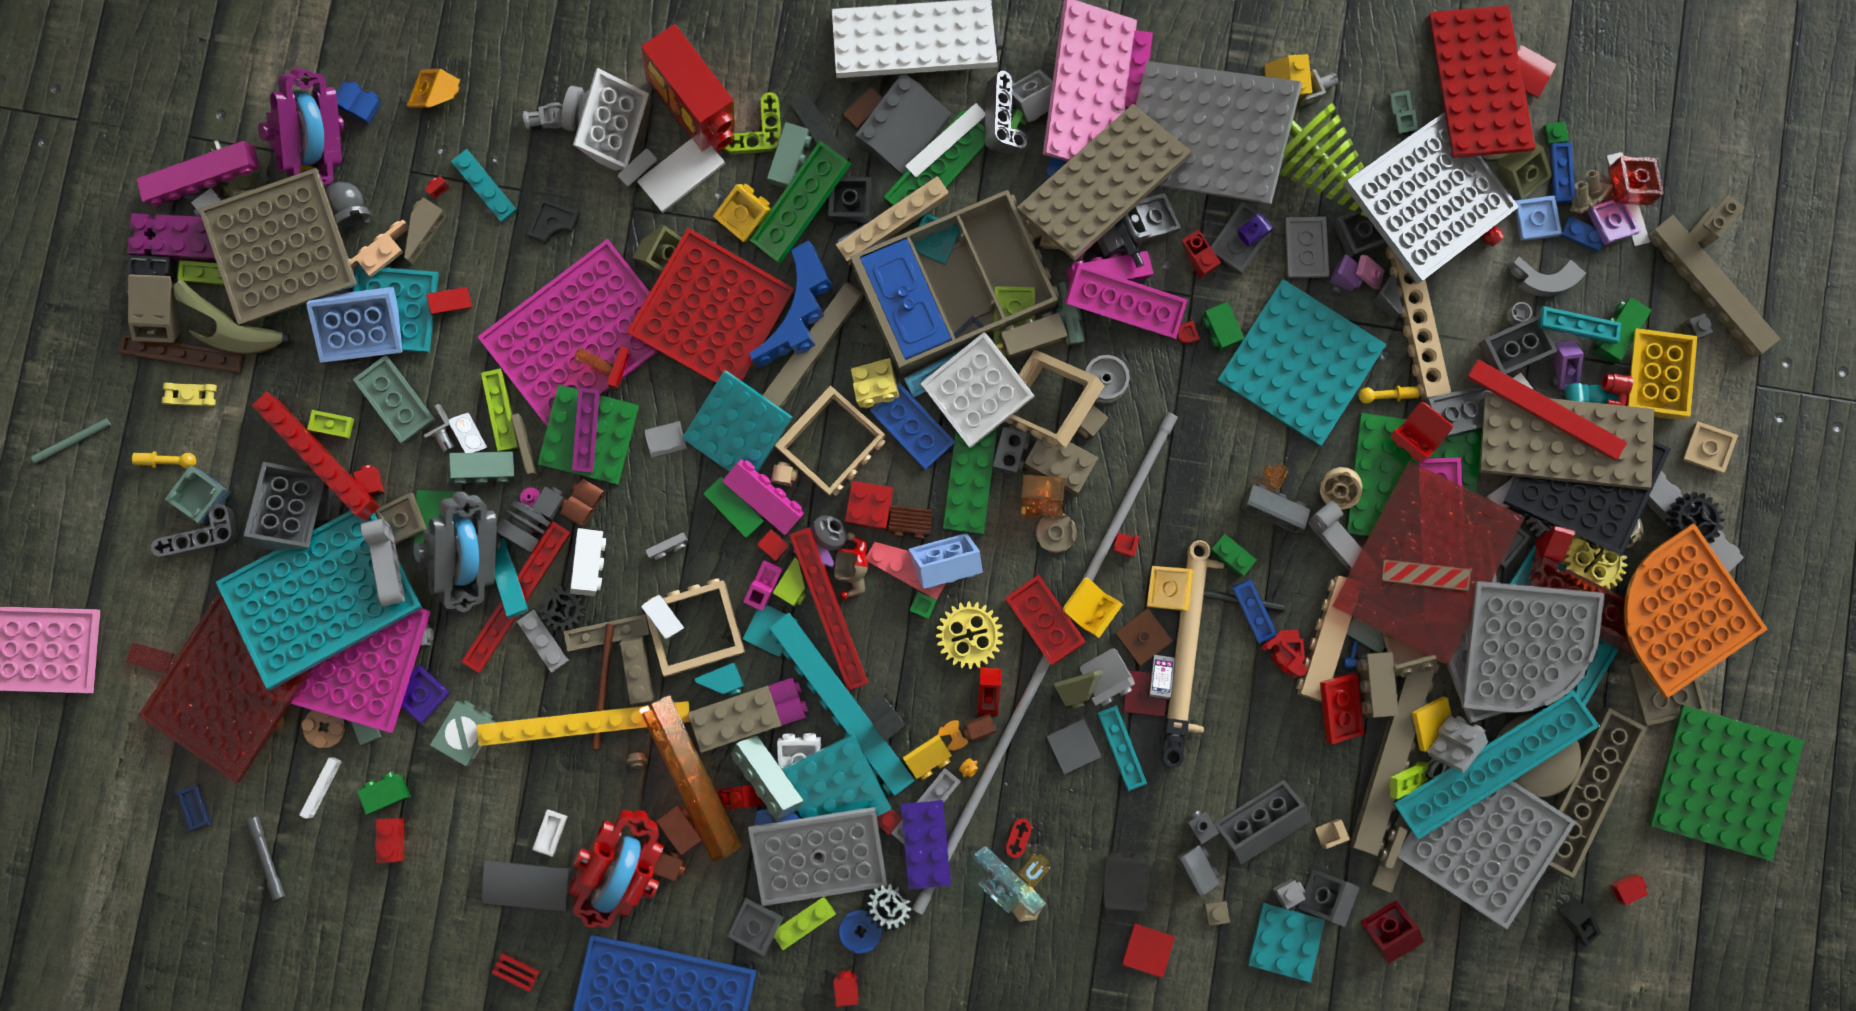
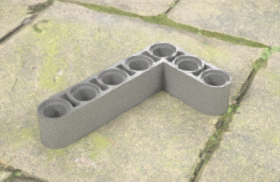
(1334, 535)

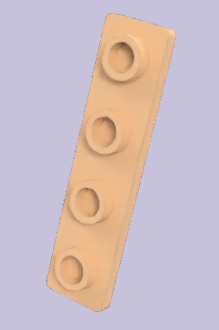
(381, 251)

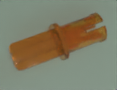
(593, 361)

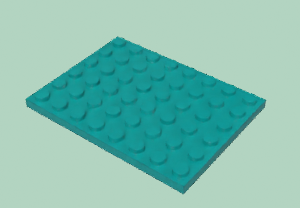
(311, 601)

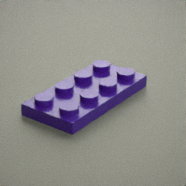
(925, 844)

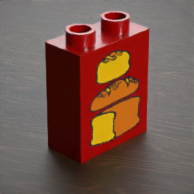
(689, 89)

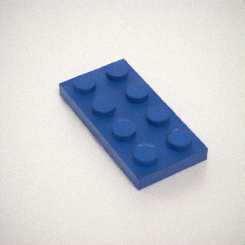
(913, 428)

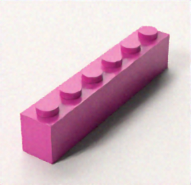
(198, 173)

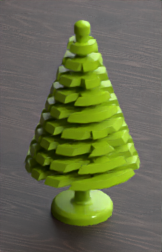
(1310, 145)

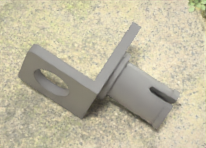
(1318, 87)
(440, 432)

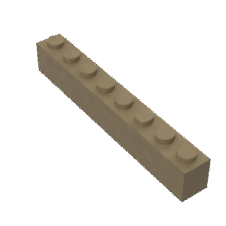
(1713, 287)

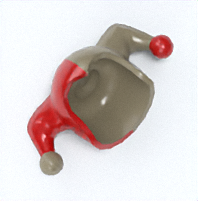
(852, 566)

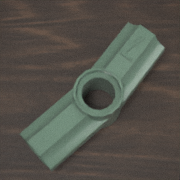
(1070, 316)

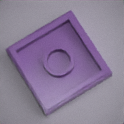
(1613, 221)

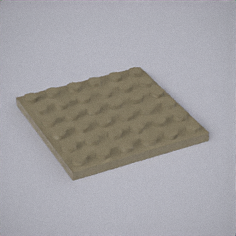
(277, 246)

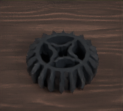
(1701, 506)

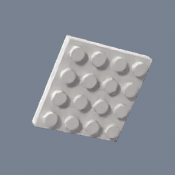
(977, 389)

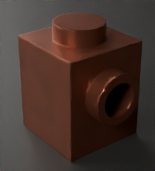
(670, 866)

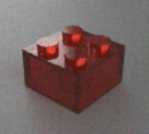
(1635, 180)

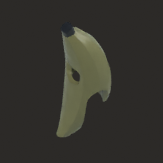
(229, 335)

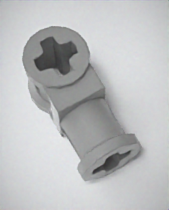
(547, 116)

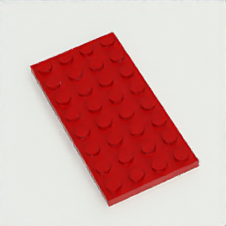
(1481, 82)

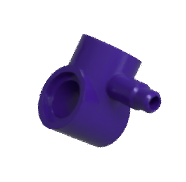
(1254, 229)

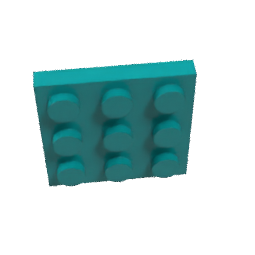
(1286, 942)

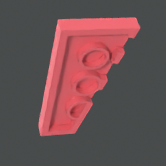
(899, 565)

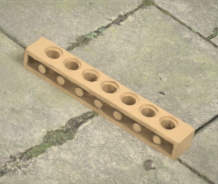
(1426, 328)

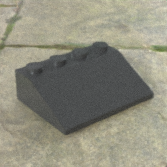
(902, 124)
(283, 508)

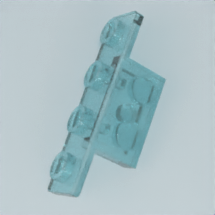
(1005, 885)

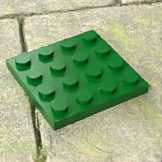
(613, 436)

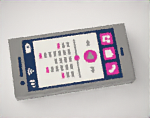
(1161, 677)

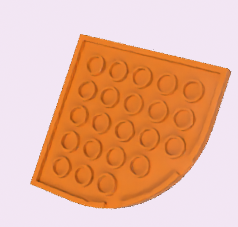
(1685, 612)

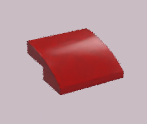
(1535, 71)

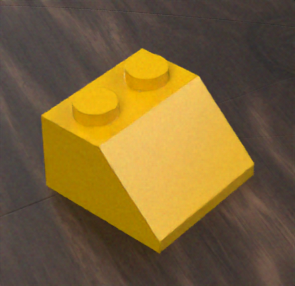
(1292, 68)
(927, 757)

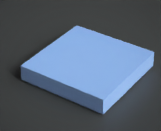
(1537, 218)

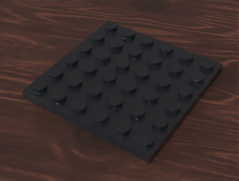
(1595, 512)

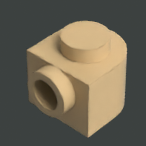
(784, 474)

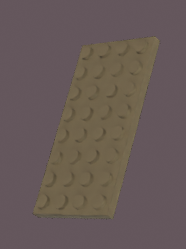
(1104, 181)
(1529, 447)

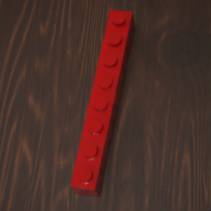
(316, 456)

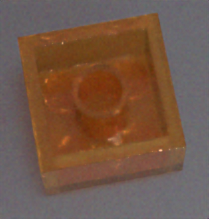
(1043, 496)

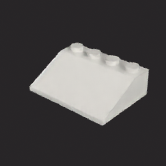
(610, 120)

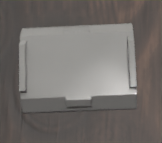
(665, 439)

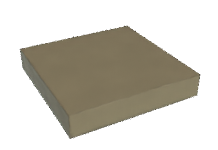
(403, 517)

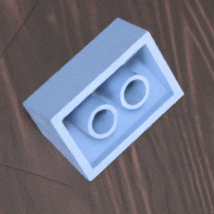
(946, 560)

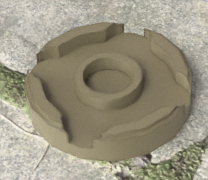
(1056, 534)

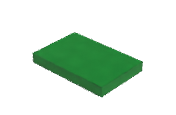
(429, 506)

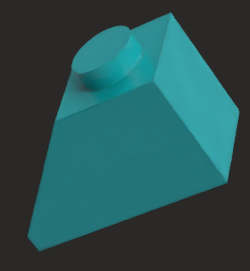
(723, 680)

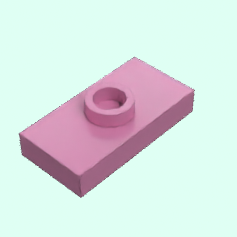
(1370, 272)

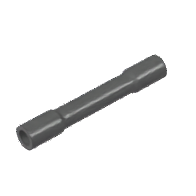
(257, 834)

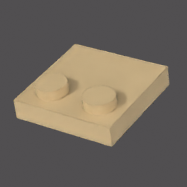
(1710, 447)

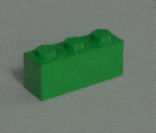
(1631, 316)
(734, 509)

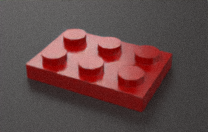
(1342, 708)

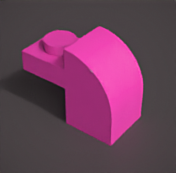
(763, 585)

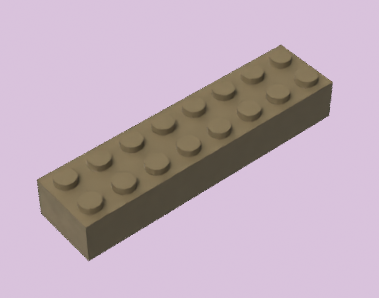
(1602, 767)

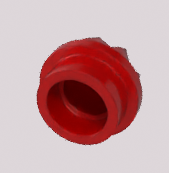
(1493, 236)

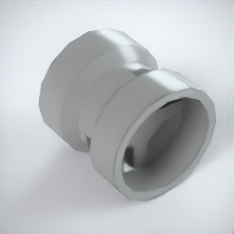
(1522, 311)

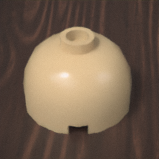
(1342, 487)

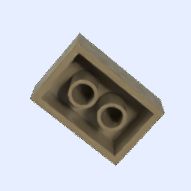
(1068, 463)
(1377, 685)

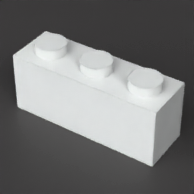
(587, 562)

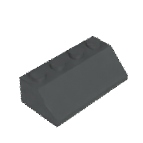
(1263, 821)

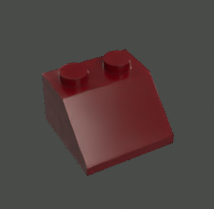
(1392, 932)

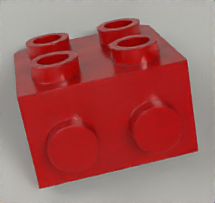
(1422, 432)

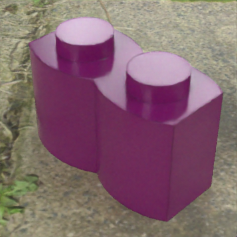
(787, 701)

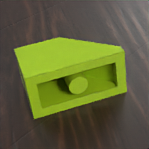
(791, 586)

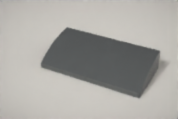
(526, 885)

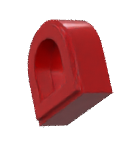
(1188, 333)

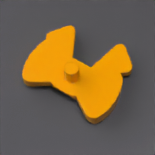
(953, 729)

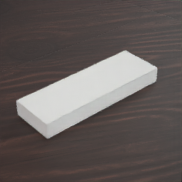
(320, 788)

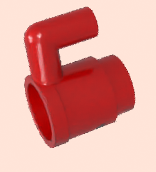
(1618, 385)

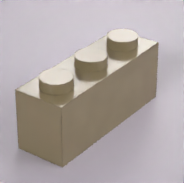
(1033, 334)
(636, 669)

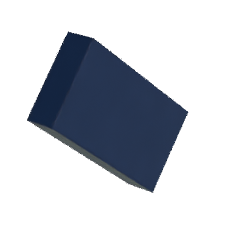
(194, 807)

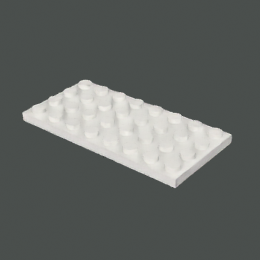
(914, 38)

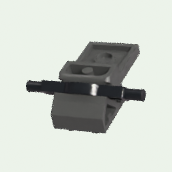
(1146, 221)

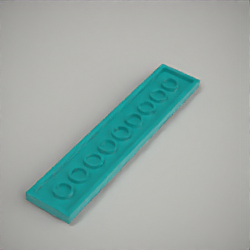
(1497, 765)

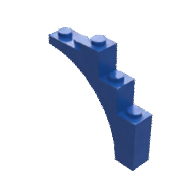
(805, 309)

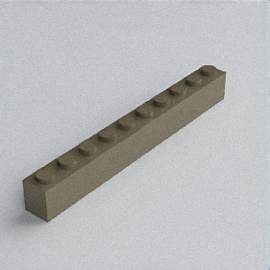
(1391, 760)

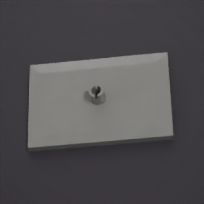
(790, 863)

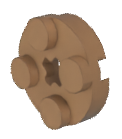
(321, 739)

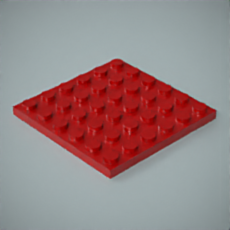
(710, 309)

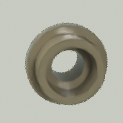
(636, 760)

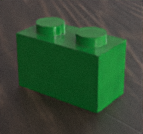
(1222, 326)
(1232, 555)
(383, 793)

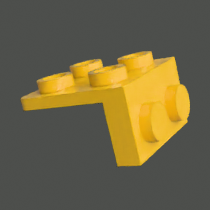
(1091, 607)

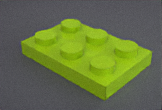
(1013, 301)

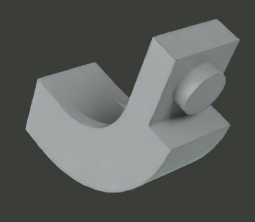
(1546, 285)

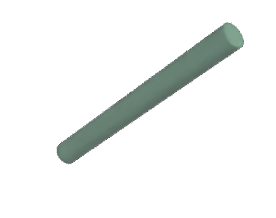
(71, 440)

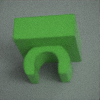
(1016, 118)

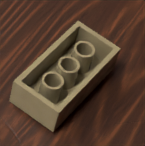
(734, 719)

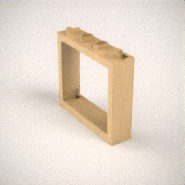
(1094, 386)
(805, 421)
(693, 591)

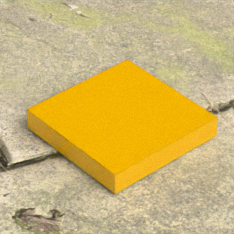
(1169, 588)
(1429, 720)

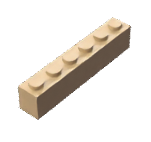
(895, 219)
(1326, 645)

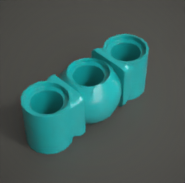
(1587, 393)

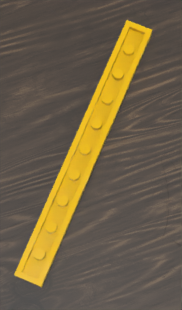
(568, 725)

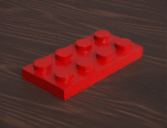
(1045, 620)

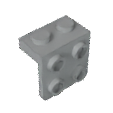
(1114, 679)

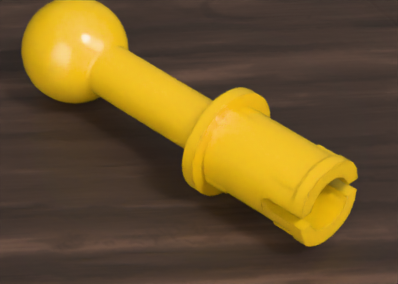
(1367, 395)
(152, 459)

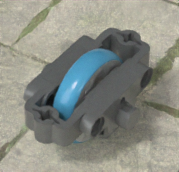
(460, 551)

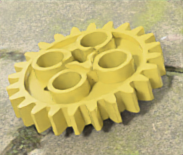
(1608, 572)
(975, 653)

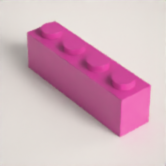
(1119, 266)
(763, 496)

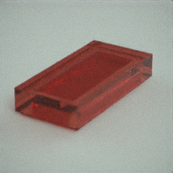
(149, 658)

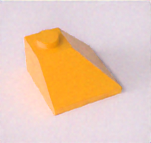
(432, 88)

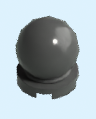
(347, 206)

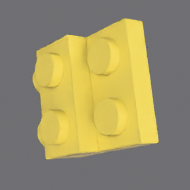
(874, 383)

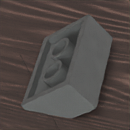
(1276, 508)

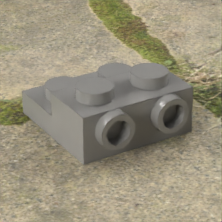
(1458, 743)

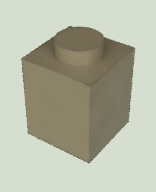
(1092, 423)

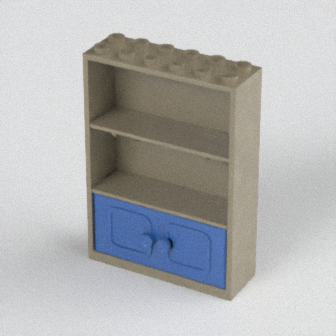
(926, 302)

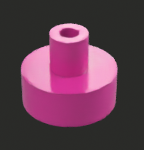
(534, 493)

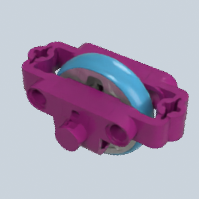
(304, 126)

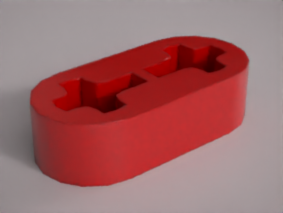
(1014, 835)

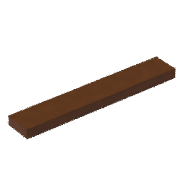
(183, 354)

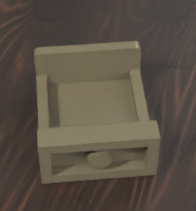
(1715, 221)
(1406, 658)

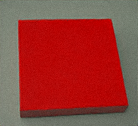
(1148, 950)

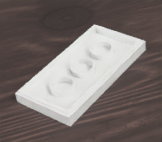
(680, 174)

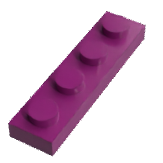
(586, 430)

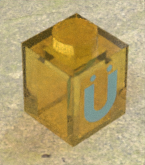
(1034, 869)

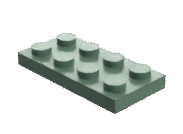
(394, 399)

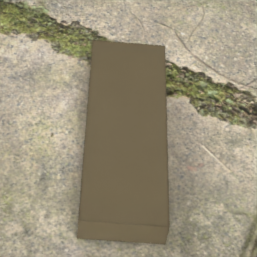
(524, 445)

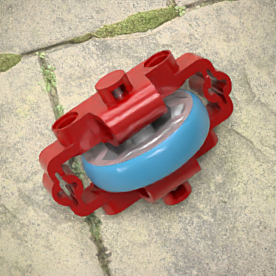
(615, 870)

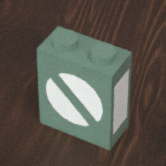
(459, 733)

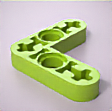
(762, 137)

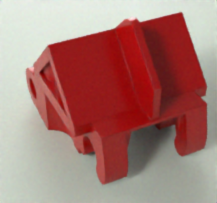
(1288, 652)

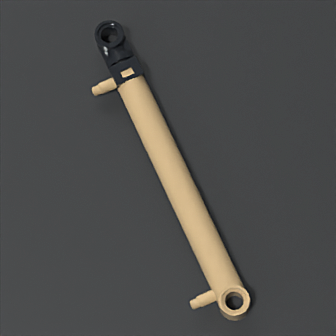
(1185, 656)

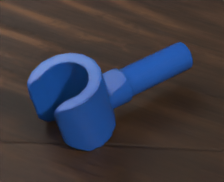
(1350, 662)

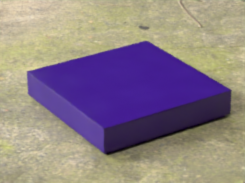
(423, 694)

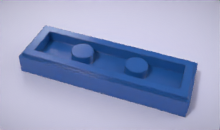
(1562, 172)
(1254, 611)

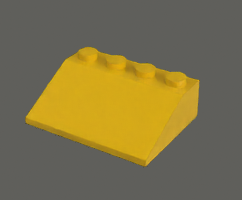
(1663, 373)

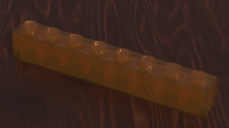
(691, 778)

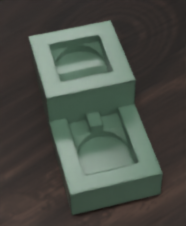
(1402, 112)

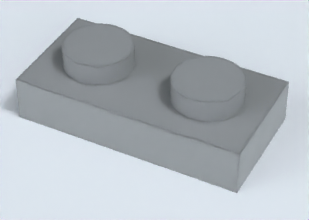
(659, 551)

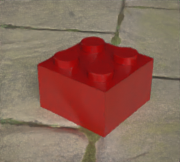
(869, 505)

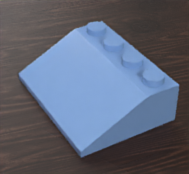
(355, 324)

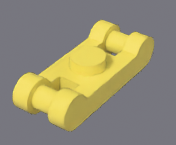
(189, 394)

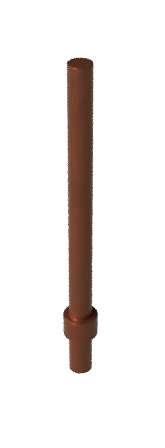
(604, 673)

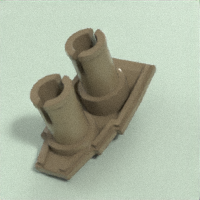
(1590, 194)

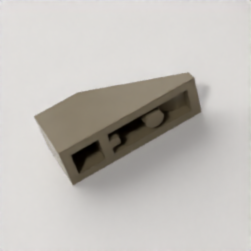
(423, 225)

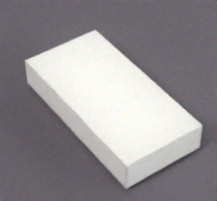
(550, 833)

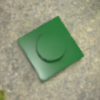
(1556, 133)
(923, 605)

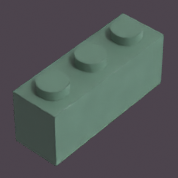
(789, 155)

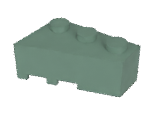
(479, 467)

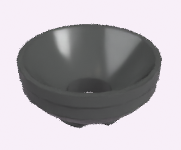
(825, 535)

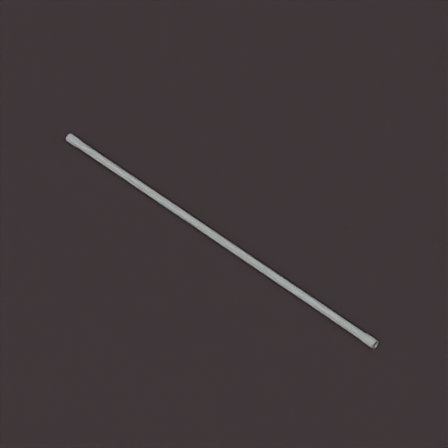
(1165, 428)

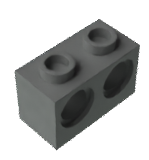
(1006, 450)

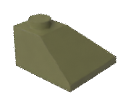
(657, 248)
(1078, 689)

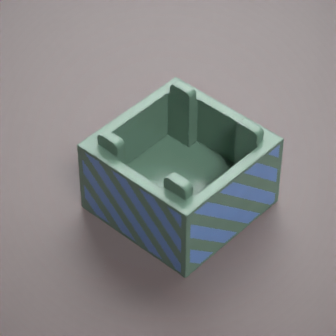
(196, 494)

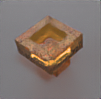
(1276, 474)

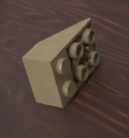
(152, 309)

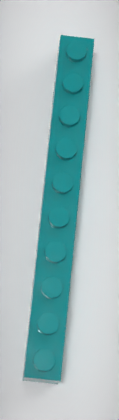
(841, 703)

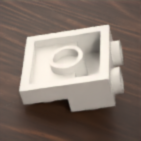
(793, 749)

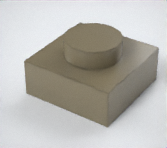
(1217, 913)

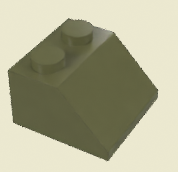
(1524, 171)

